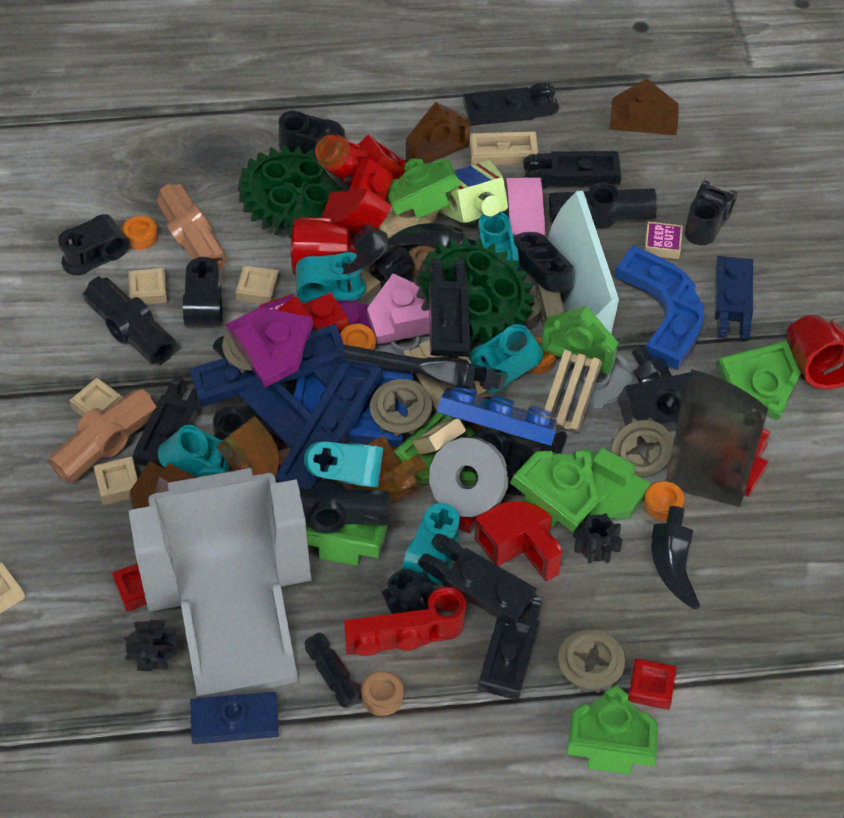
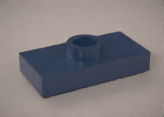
(234, 717)

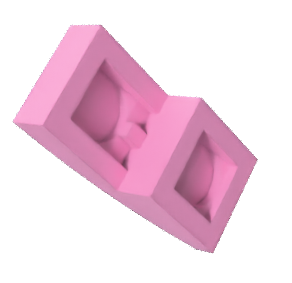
(525, 205)

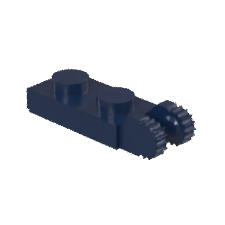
(733, 295)

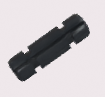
(332, 670)

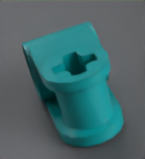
(498, 230)
(325, 275)
(503, 354)
(193, 452)
(351, 462)
(435, 518)

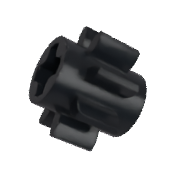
(393, 261)
(597, 538)
(407, 591)
(150, 645)

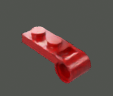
(408, 629)

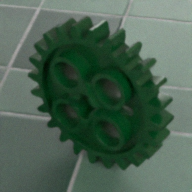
(285, 188)
(494, 286)

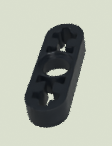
(544, 262)

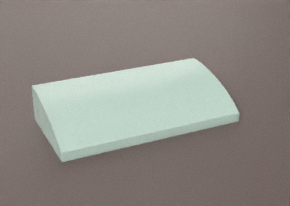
(579, 243)

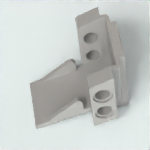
(223, 555)

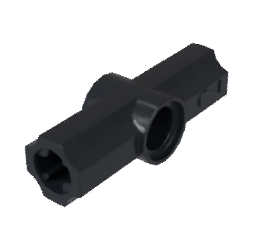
(610, 204)
(129, 320)
(330, 506)

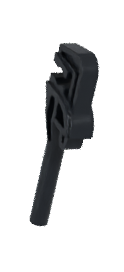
(443, 369)

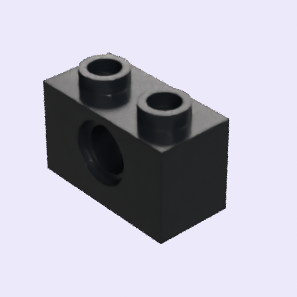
(641, 400)

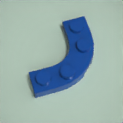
(677, 296)

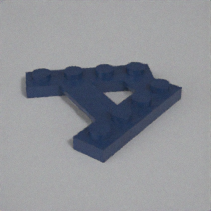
(347, 392)

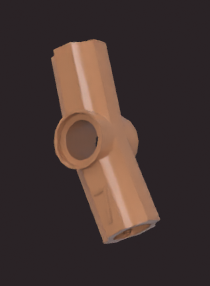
(189, 224)
(101, 435)

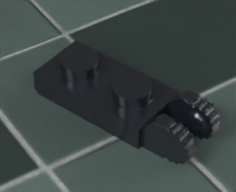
(510, 104)
(574, 168)
(449, 311)
(165, 420)
(479, 580)
(510, 654)

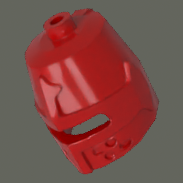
(318, 238)
(816, 348)

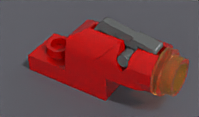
(342, 158)

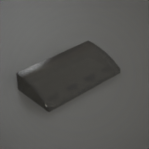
(715, 439)

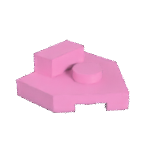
(397, 311)

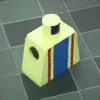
(480, 193)

